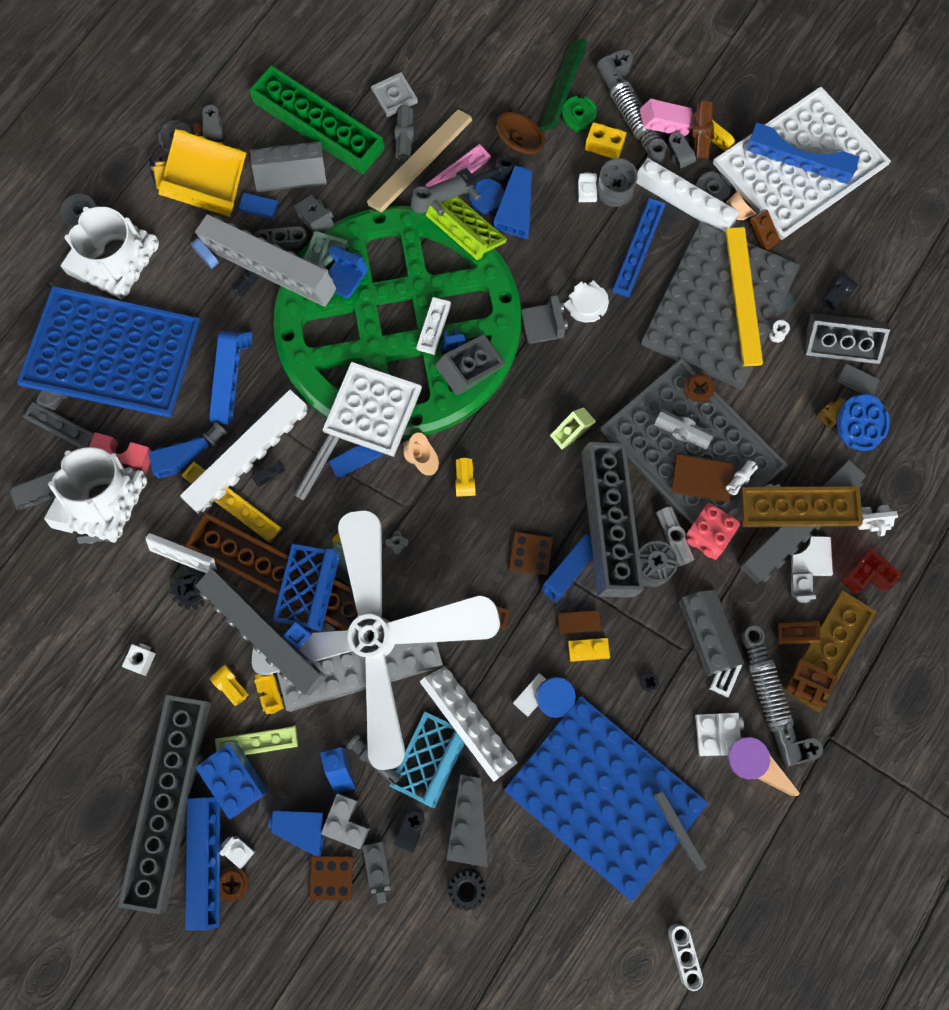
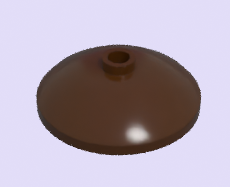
(520, 133)

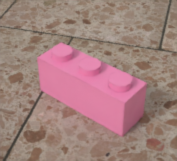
(667, 117)

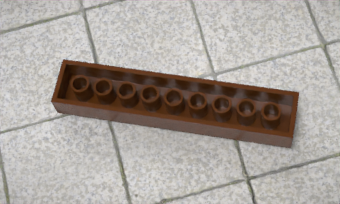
(266, 567)

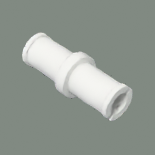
(741, 477)

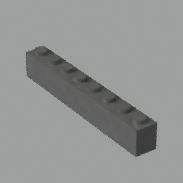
(786, 539)
(261, 632)

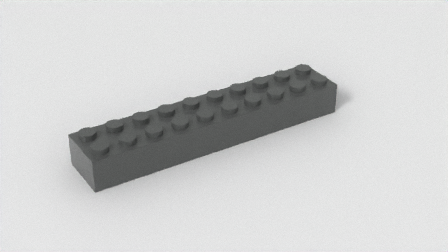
(164, 805)

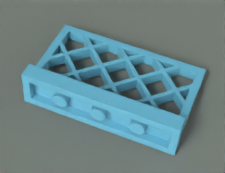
(444, 768)

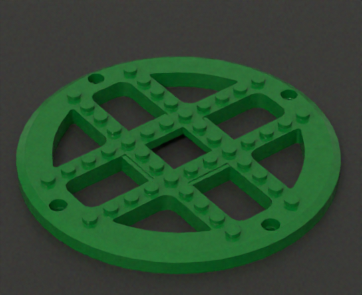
(374, 350)

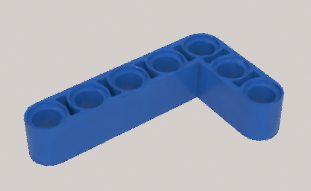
(226, 373)

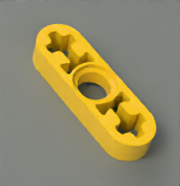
(721, 137)

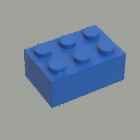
(232, 779)

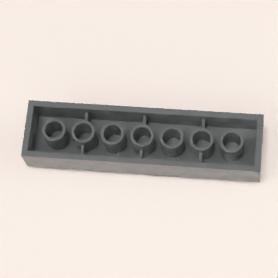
(611, 520)

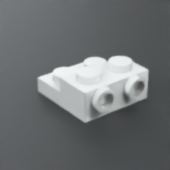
(717, 733)

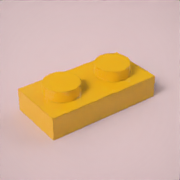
(588, 649)

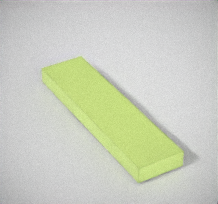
(262, 741)

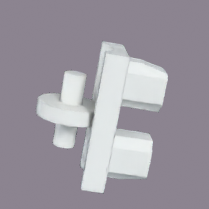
(879, 521)

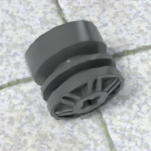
(617, 182)
(667, 565)

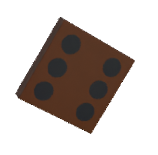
(531, 554)
(331, 878)

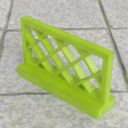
(466, 234)

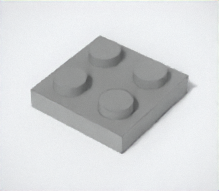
(393, 94)

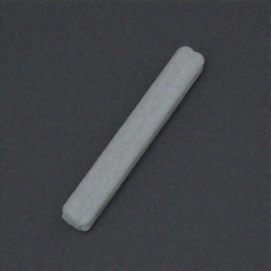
(316, 467)

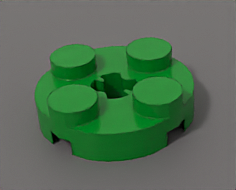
(577, 122)

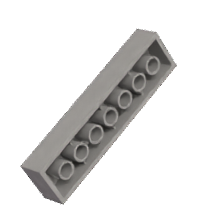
(266, 259)
(348, 673)

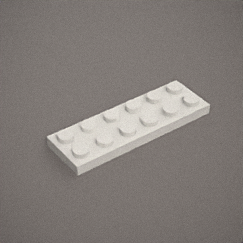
(469, 723)

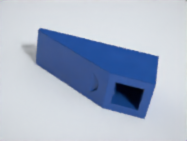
(174, 458)

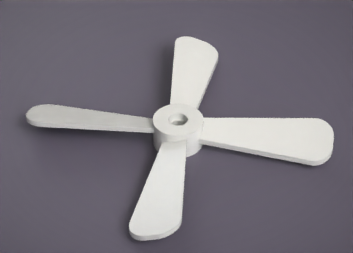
(463, 620)

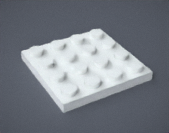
(372, 409)

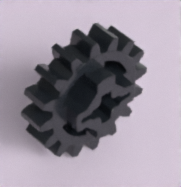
(187, 595)

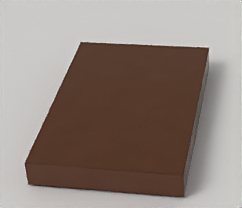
(702, 478)

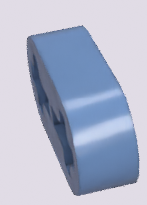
(204, 253)

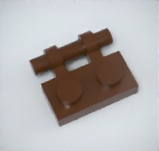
(815, 678)

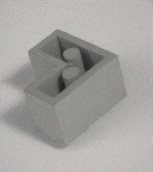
(339, 823)

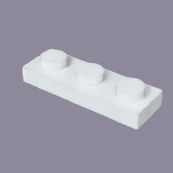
(433, 325)

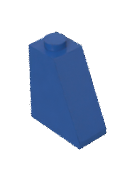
(338, 770)
(300, 829)

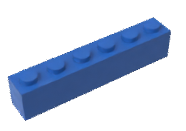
(202, 864)

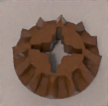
(699, 380)
(240, 890)

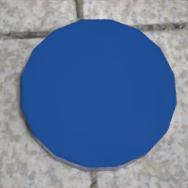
(491, 196)
(555, 697)

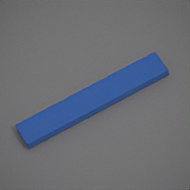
(638, 247)

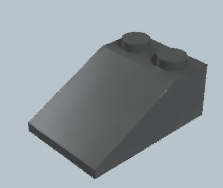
(469, 364)

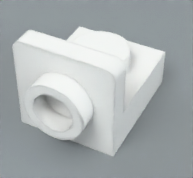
(587, 187)
(236, 851)

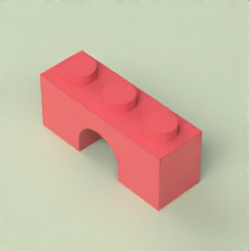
(134, 457)

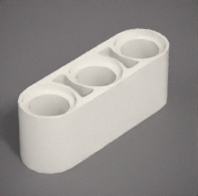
(692, 964)

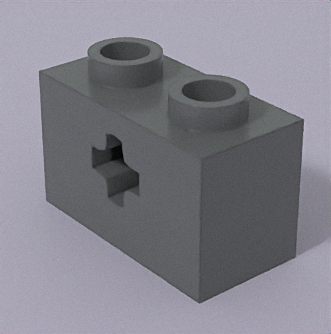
(314, 215)

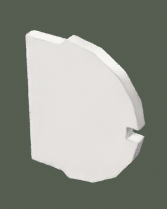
(587, 302)

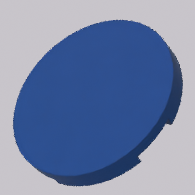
(862, 422)

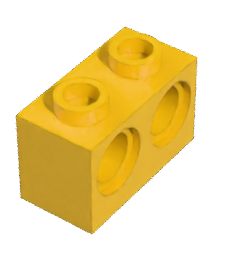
(604, 144)

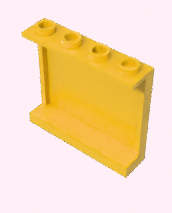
(202, 173)

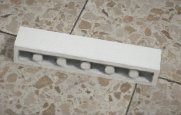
(686, 196)

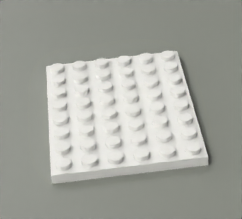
(788, 191)

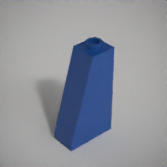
(514, 209)
(569, 570)

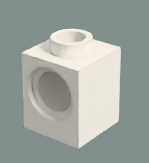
(131, 663)

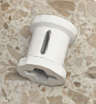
(778, 330)

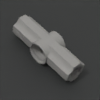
(684, 429)
(670, 525)

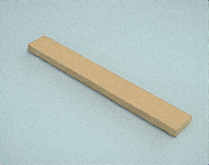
(419, 161)

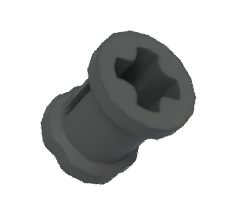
(214, 433)

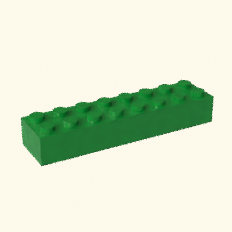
(317, 120)

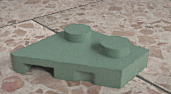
(319, 247)

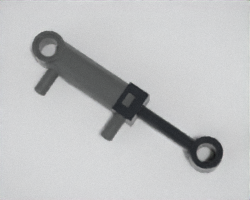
(462, 184)

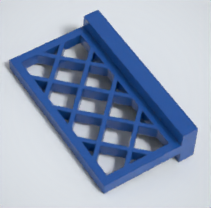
(321, 593)

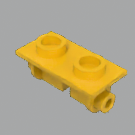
(272, 700)

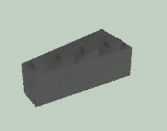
(468, 829)

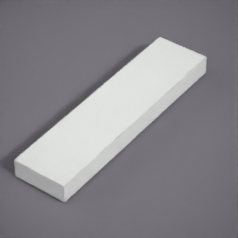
(180, 554)

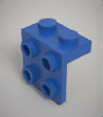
(346, 271)

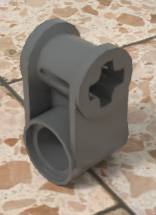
(212, 123)
(680, 151)

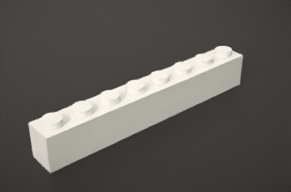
(244, 453)

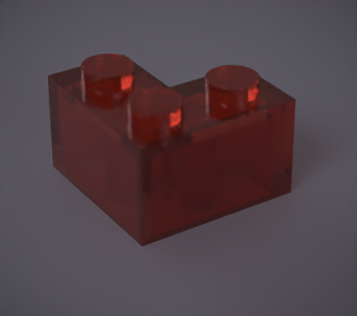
(871, 568)

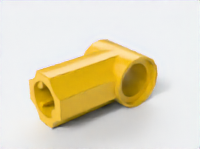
(465, 483)
(226, 681)

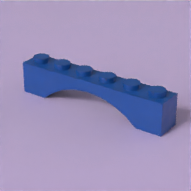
(768, 143)

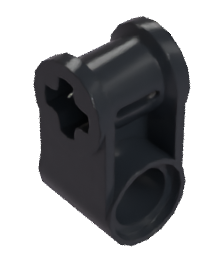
(409, 834)

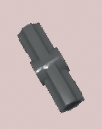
(404, 133)

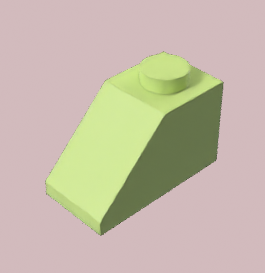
(572, 427)

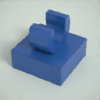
(452, 342)
(297, 635)

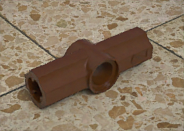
(703, 129)

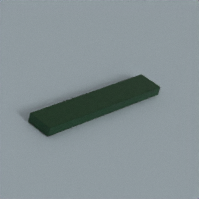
(563, 85)

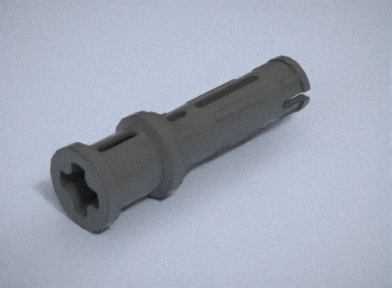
(361, 750)

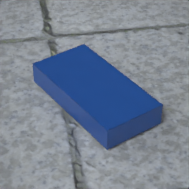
(258, 206)

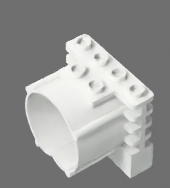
(88, 242)
(103, 514)

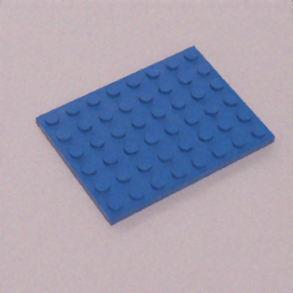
(110, 352)
(598, 797)

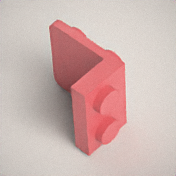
(712, 531)

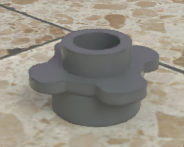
(397, 547)

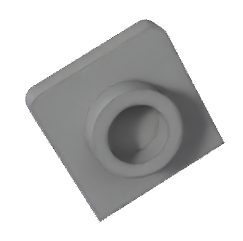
(802, 586)

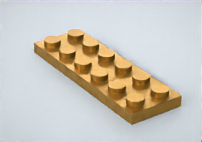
(801, 506)
(840, 636)

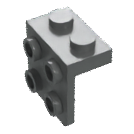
(544, 321)

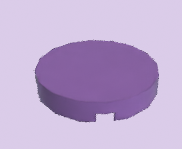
(749, 758)

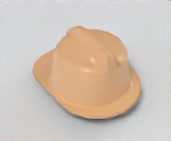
(739, 204)
(420, 452)

